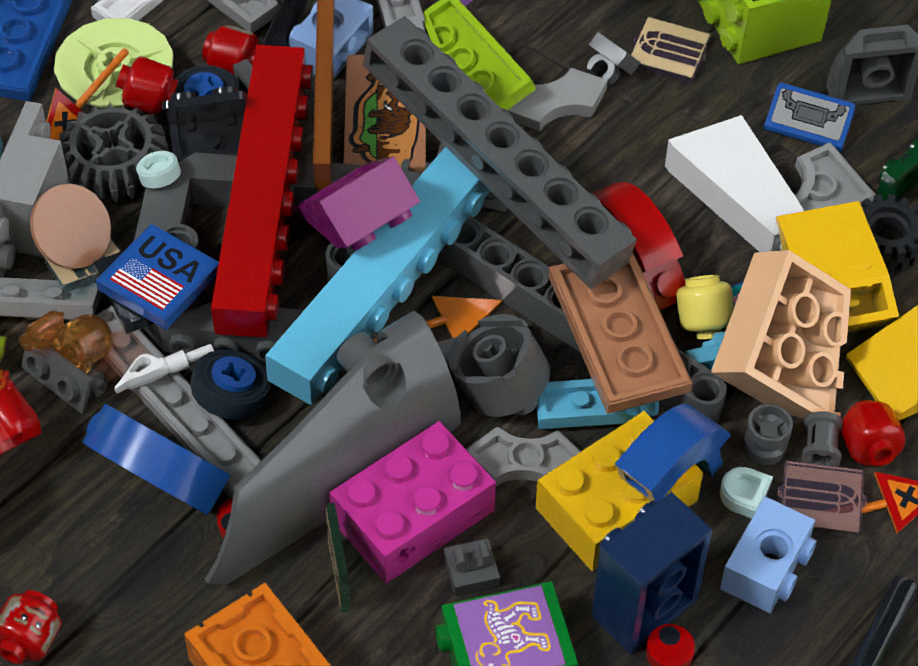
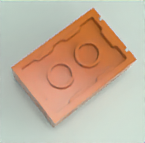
(252, 634)

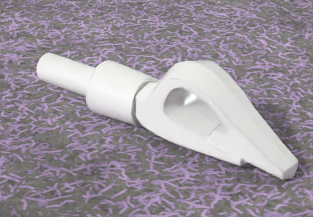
(158, 367)

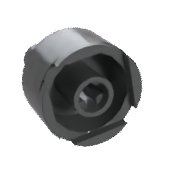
(500, 366)

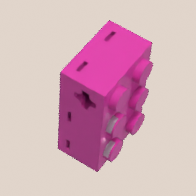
(413, 501)

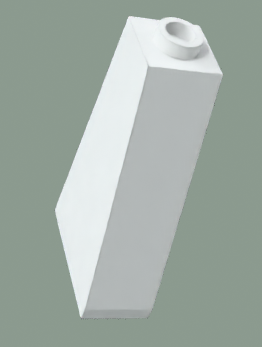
(734, 179)

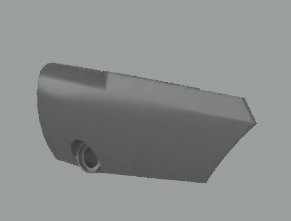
(378, 405)

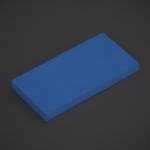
(26, 43)

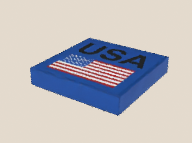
(158, 276)

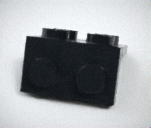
(205, 122)

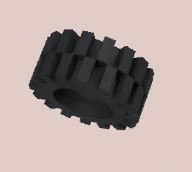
(900, 219)

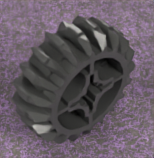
(110, 140)

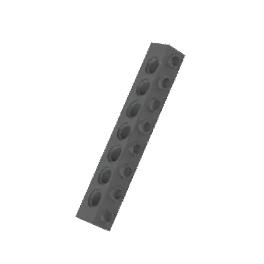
(499, 152)

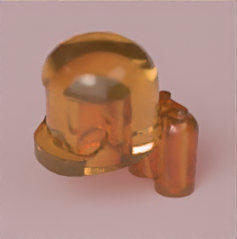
(79, 340)

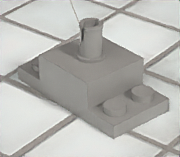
(27, 170)

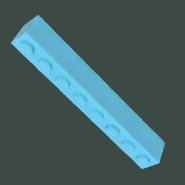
(375, 280)

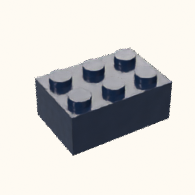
(650, 571)

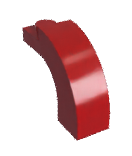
(655, 244)

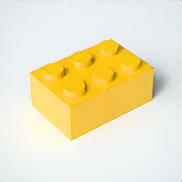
(589, 498)

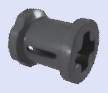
(822, 438)

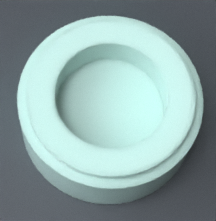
(158, 169)

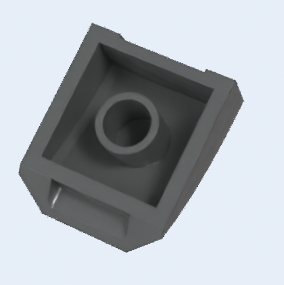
(876, 66)

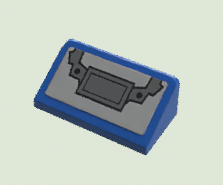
(809, 116)

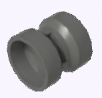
(767, 434)

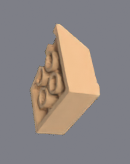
(786, 335)

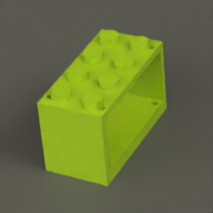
(766, 26)

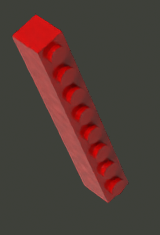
(261, 194)

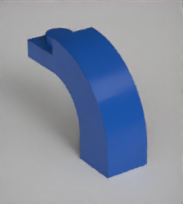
(670, 448)
(155, 458)

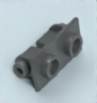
(64, 377)

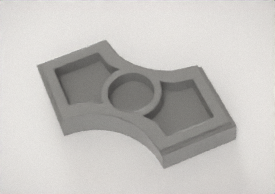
(571, 95)
(521, 458)

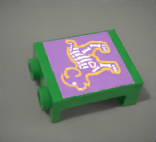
(507, 629)

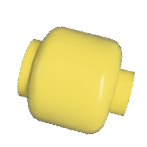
(705, 305)

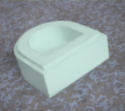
(744, 490)

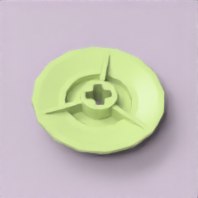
(95, 45)

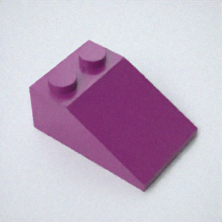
(360, 204)

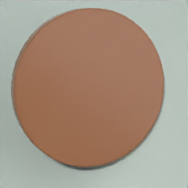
(70, 226)

